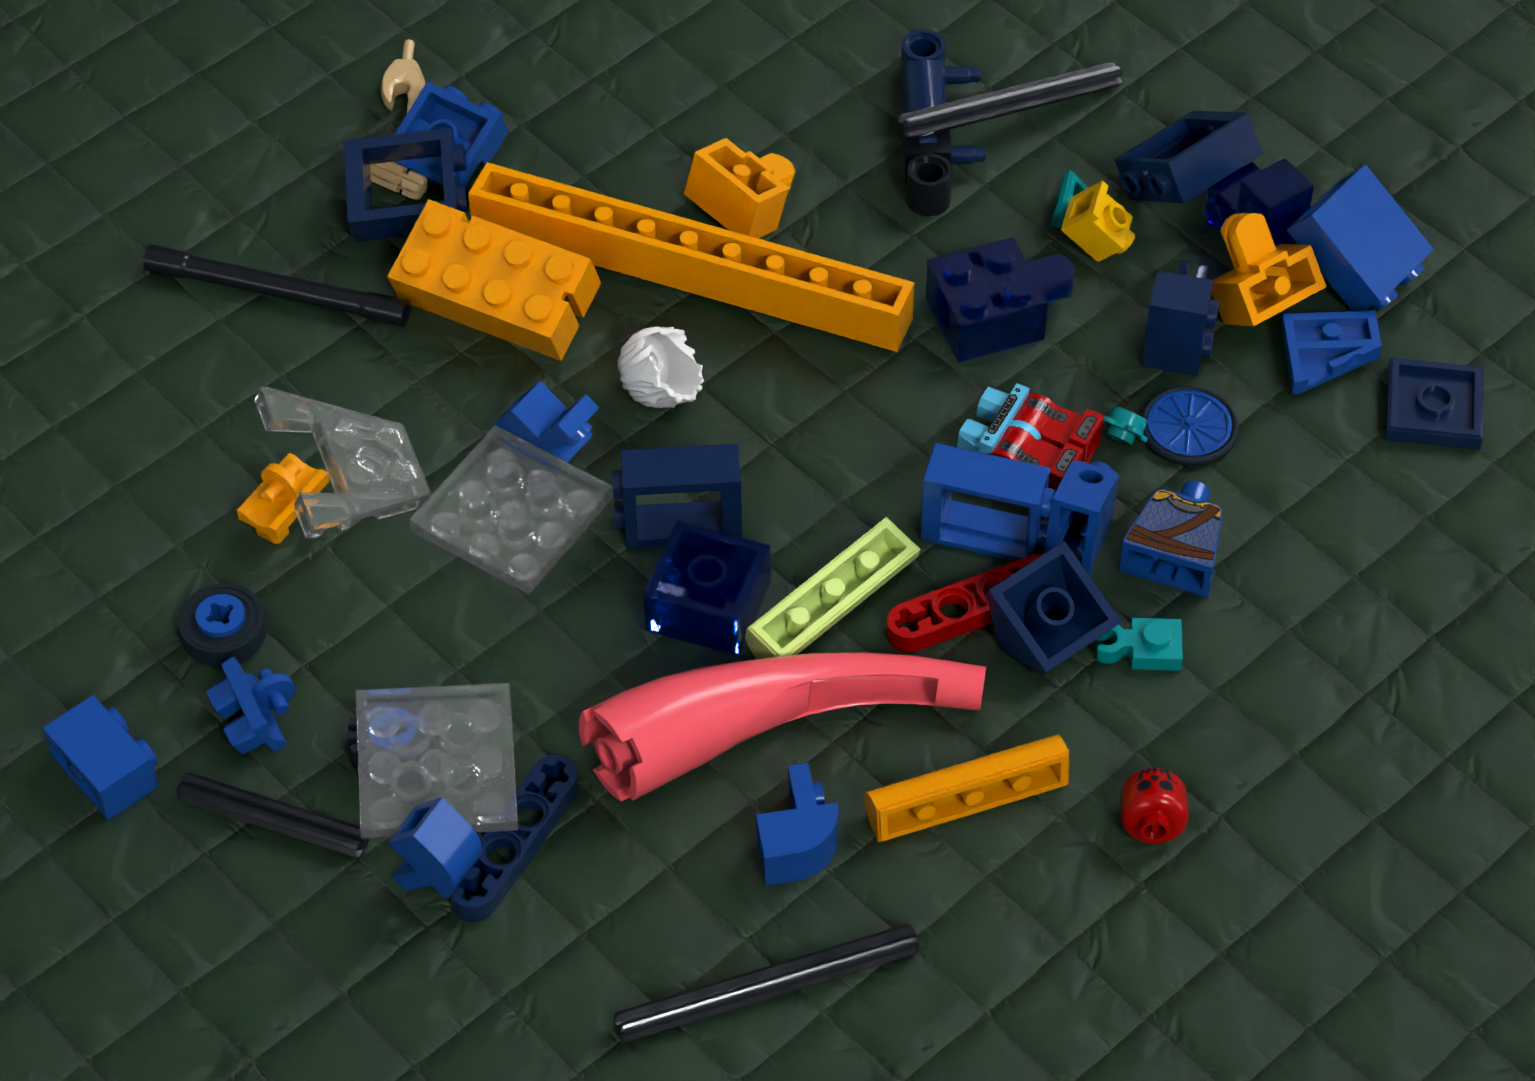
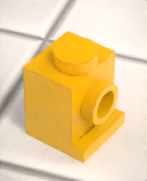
(1098, 223)

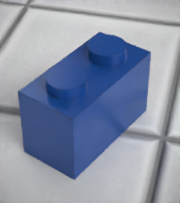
(102, 756)

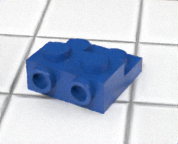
(473, 125)

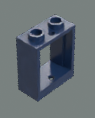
(1188, 156)
(399, 220)
(677, 471)

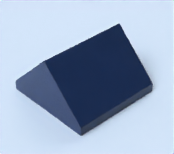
(1049, 610)

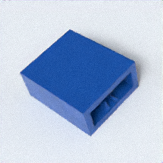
(1362, 241)

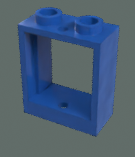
(980, 527)

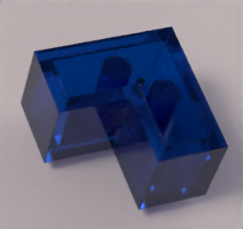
(1275, 192)

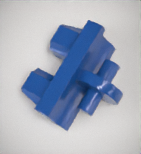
(256, 700)

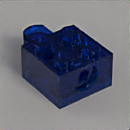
(993, 297)

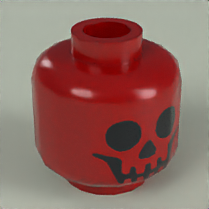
(1154, 806)

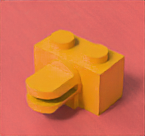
(739, 187)
(1263, 275)

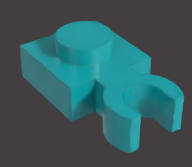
(1148, 642)

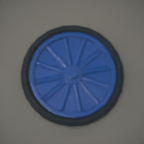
(1190, 425)

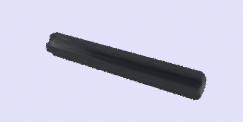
(272, 814)

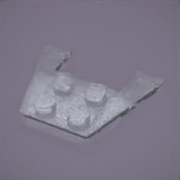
(363, 455)

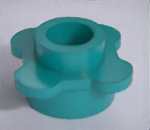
(1125, 426)

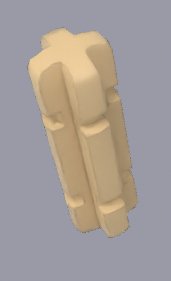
(395, 178)

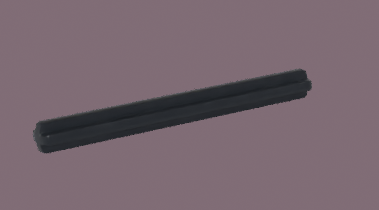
(1007, 101)
(766, 983)

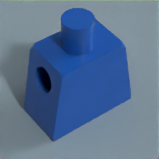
(1083, 496)

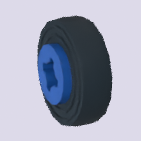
(209, 639)

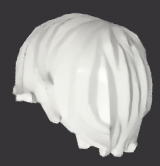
(659, 368)

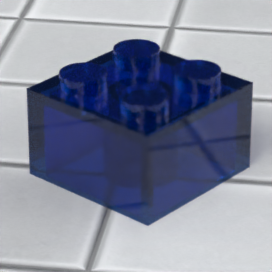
(707, 588)

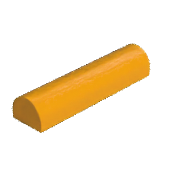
(967, 788)

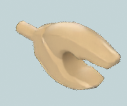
(402, 77)

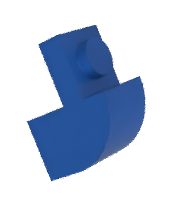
(548, 423)
(801, 839)
(436, 848)

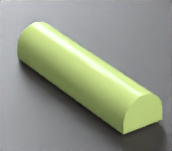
(832, 592)

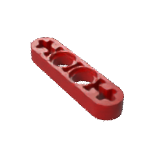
(938, 627)

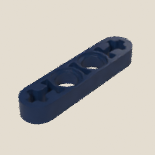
(523, 841)

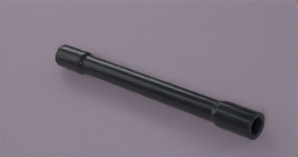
(368, 305)

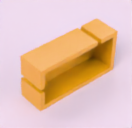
(494, 279)

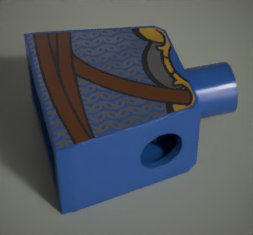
(1175, 539)

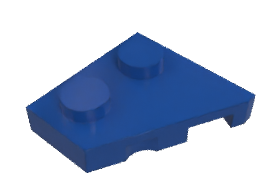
(1328, 345)

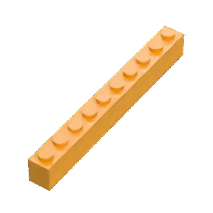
(699, 257)

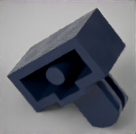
(1179, 319)

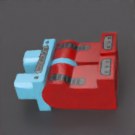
(1032, 431)

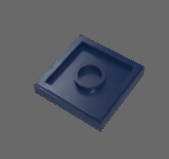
(1434, 403)

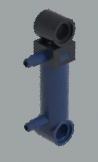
(930, 157)

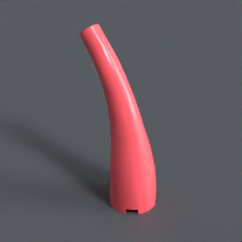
(698, 714)

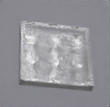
(511, 509)
(435, 746)

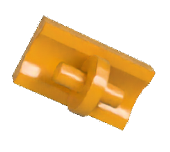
(272, 503)

